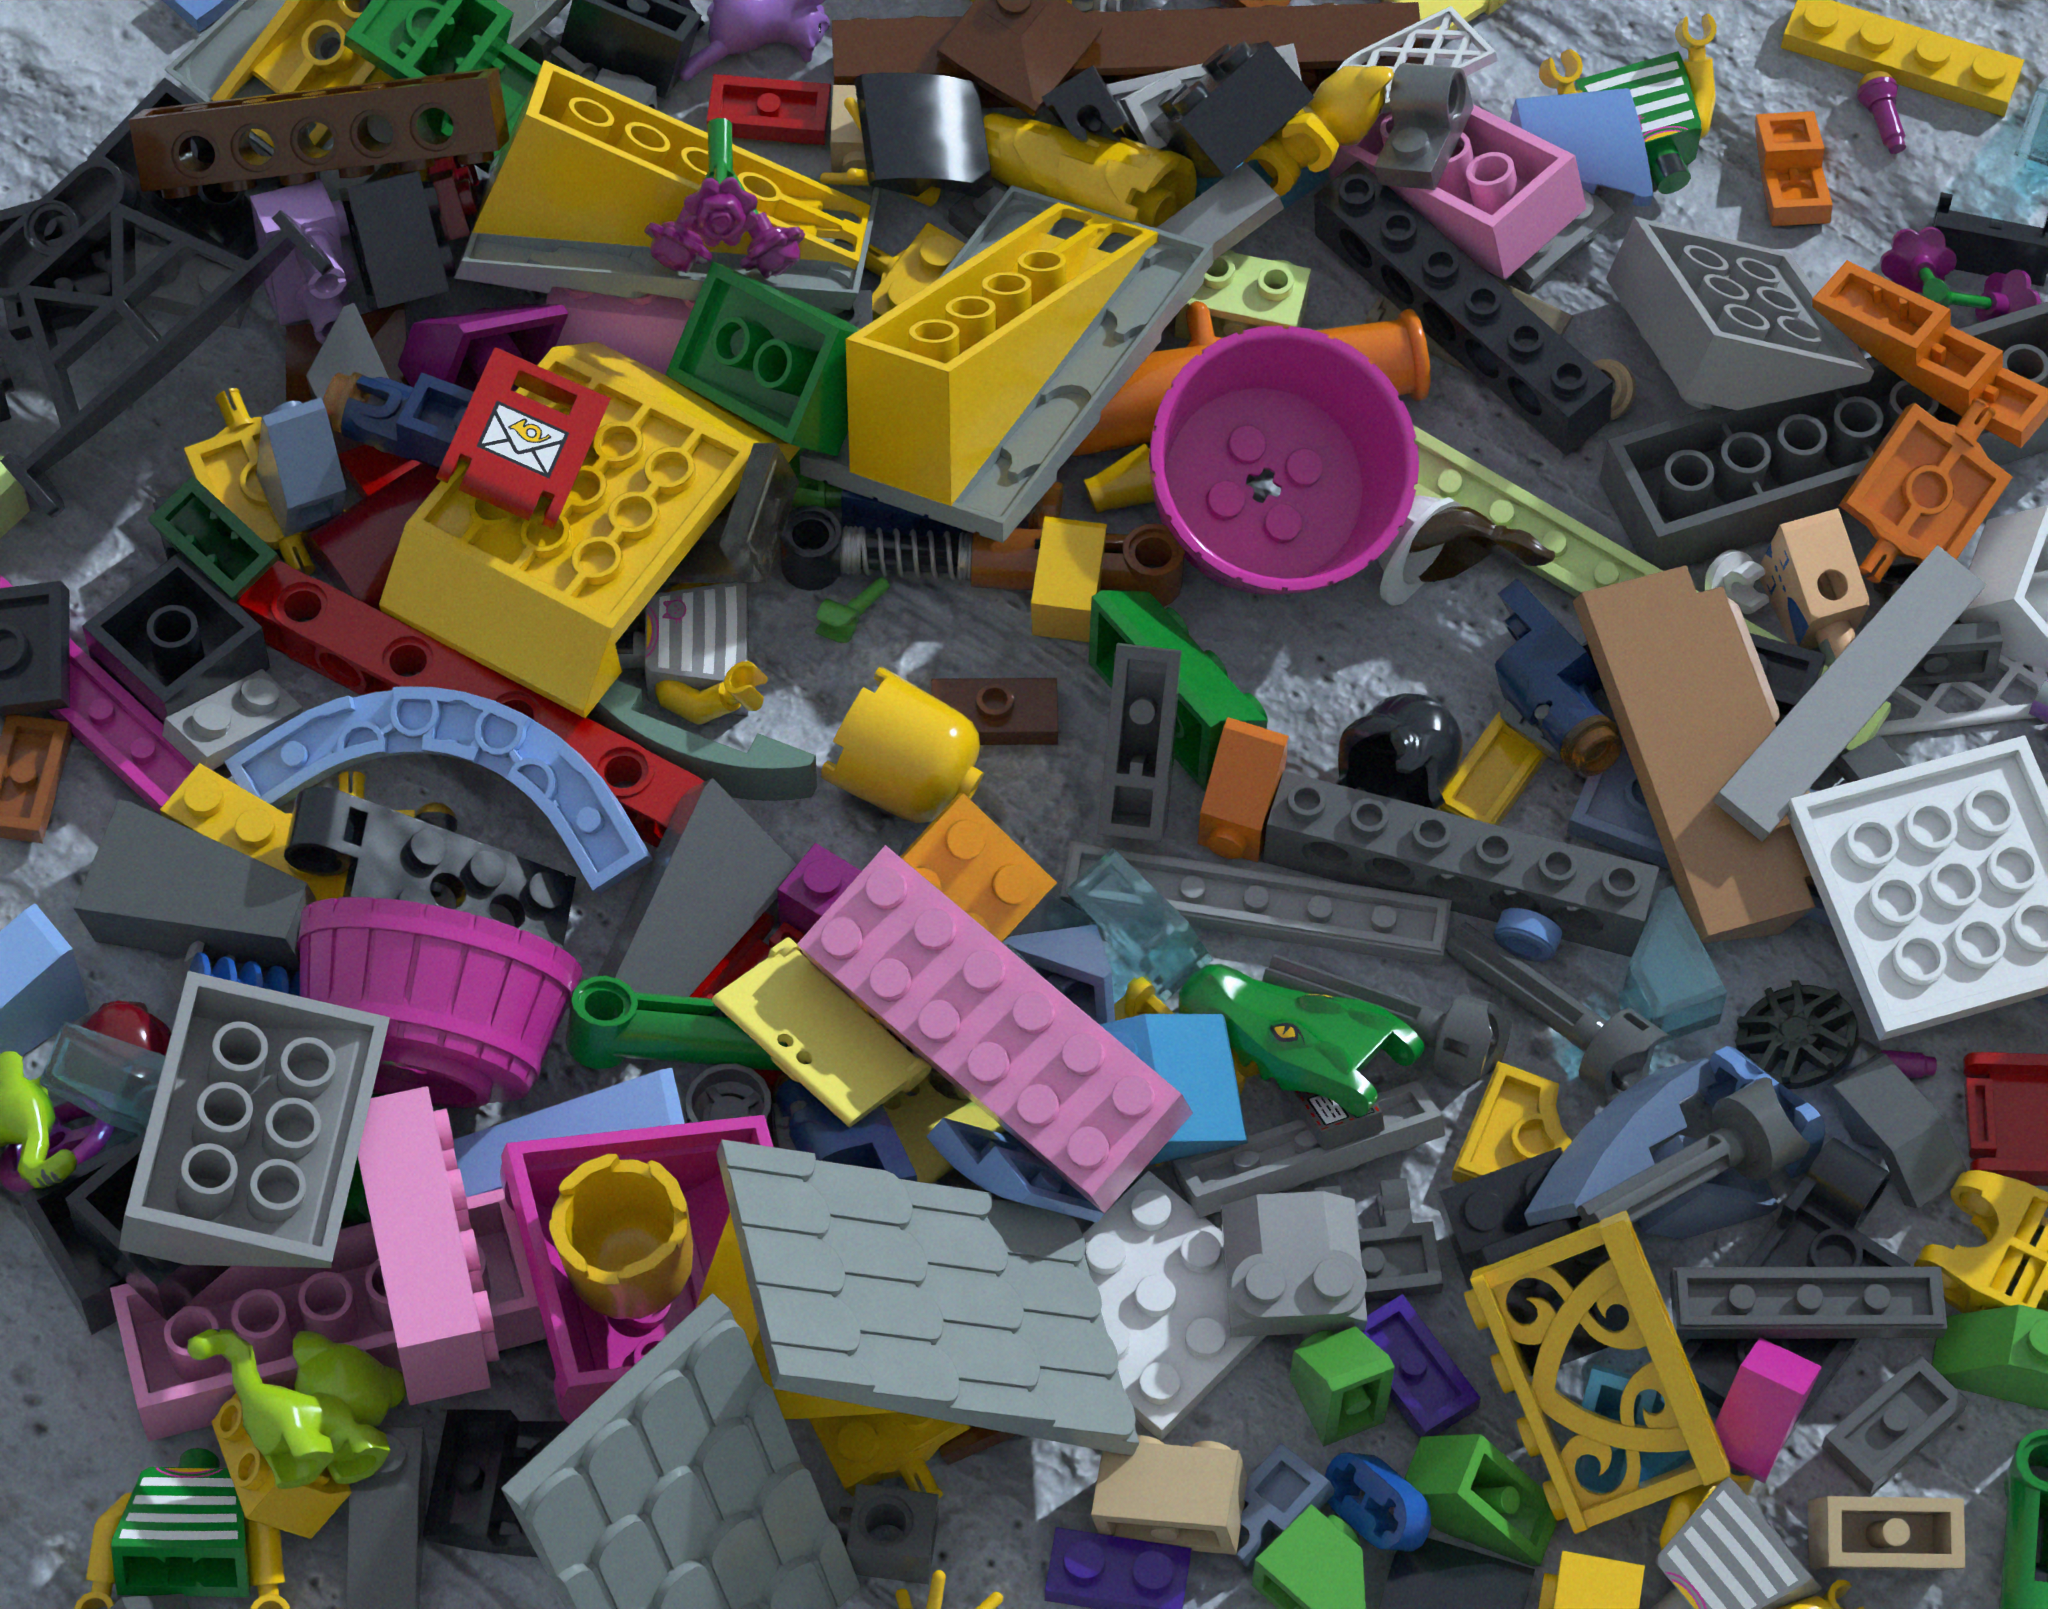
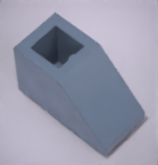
(300, 466)

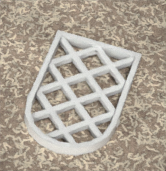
(1423, 29)

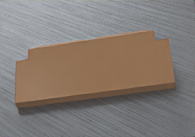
(1690, 717)

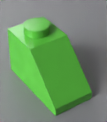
(1997, 1354)
(1342, 1382)
(1482, 1496)
(1312, 1565)

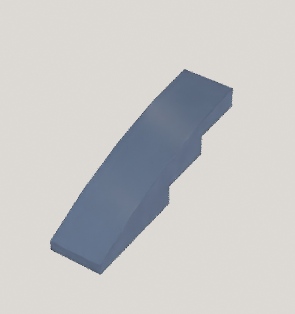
(1618, 1140)

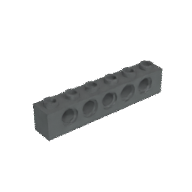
(1443, 855)

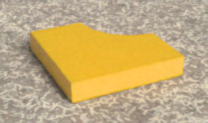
(1511, 1124)

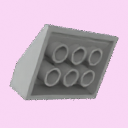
(1730, 318)
(253, 1128)

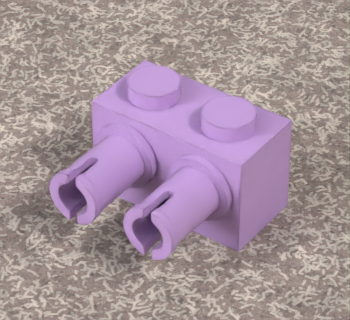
(296, 286)

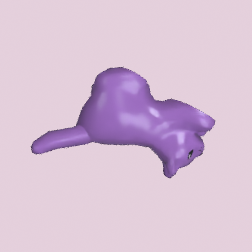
(750, 24)

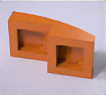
(1792, 168)

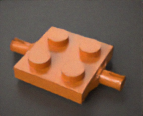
(1925, 487)

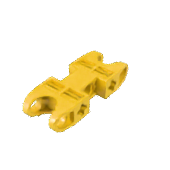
(2009, 1218)

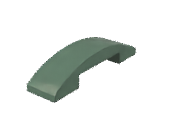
(764, 773)

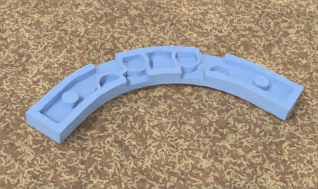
(456, 727)

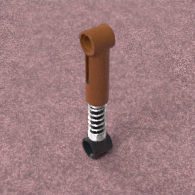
(968, 557)

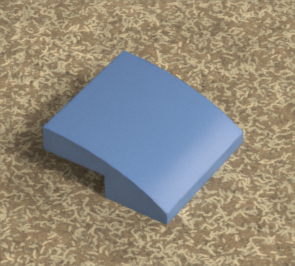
(1008, 1169)

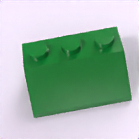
(1204, 685)

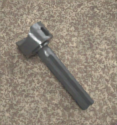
(1464, 1040)
(1615, 1049)
(1747, 1135)

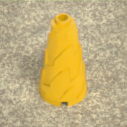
(1097, 174)

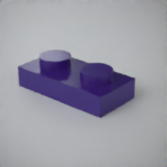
(1425, 1379)
(1115, 1572)

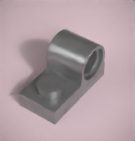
(1429, 116)

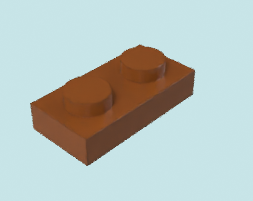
(30, 773)

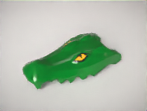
(1302, 1037)

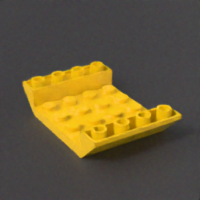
(559, 599)

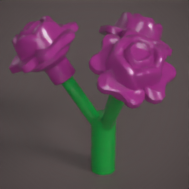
(723, 213)

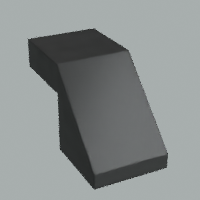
(1893, 1115)

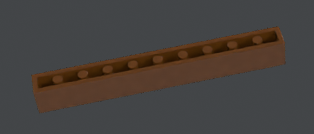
(1143, 41)

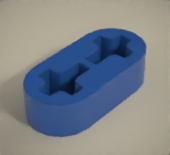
(1383, 1489)

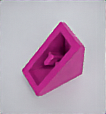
(1764, 1407)

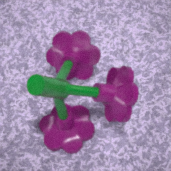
(1923, 260)

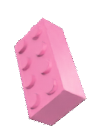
(1498, 193)
(426, 1247)

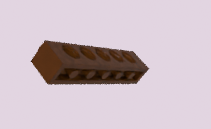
(469, 97)

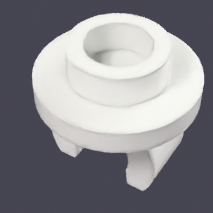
(1737, 575)

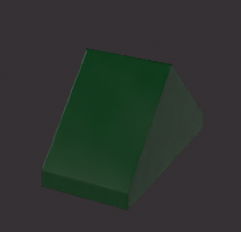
(213, 538)

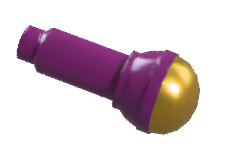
(1878, 94)

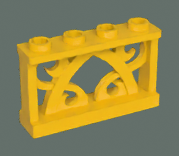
(1677, 1427)

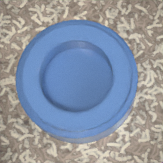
(1527, 934)

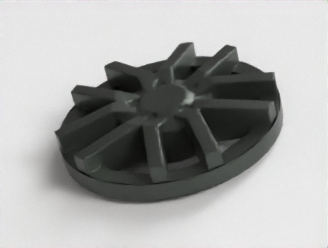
(1799, 1033)

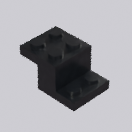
(1490, 1225)

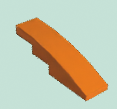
(1923, 348)

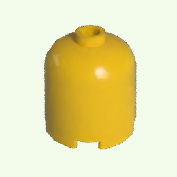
(905, 750)
(623, 1236)

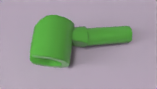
(841, 621)

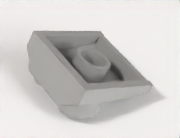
(1293, 1264)

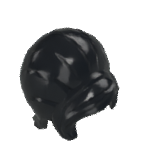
(1402, 750)

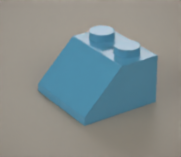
(1198, 1062)

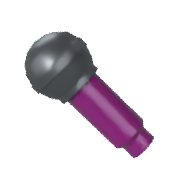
(1910, 1063)

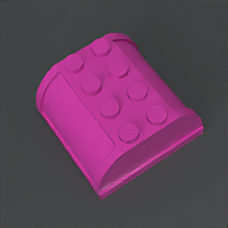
(586, 1346)

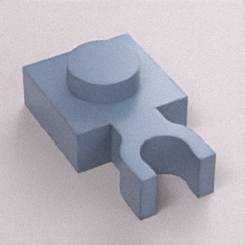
(1276, 1497)

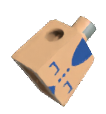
(1815, 583)

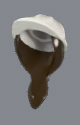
(1444, 541)

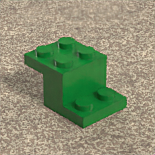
(444, 38)

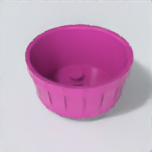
(1312, 419)
(461, 991)

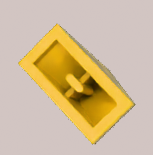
(1067, 578)

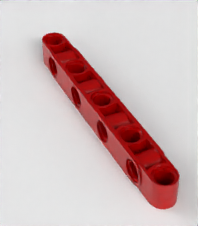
(372, 650)

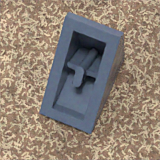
(1074, 965)

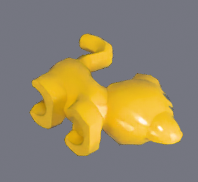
(1337, 115)

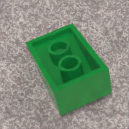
(767, 359)

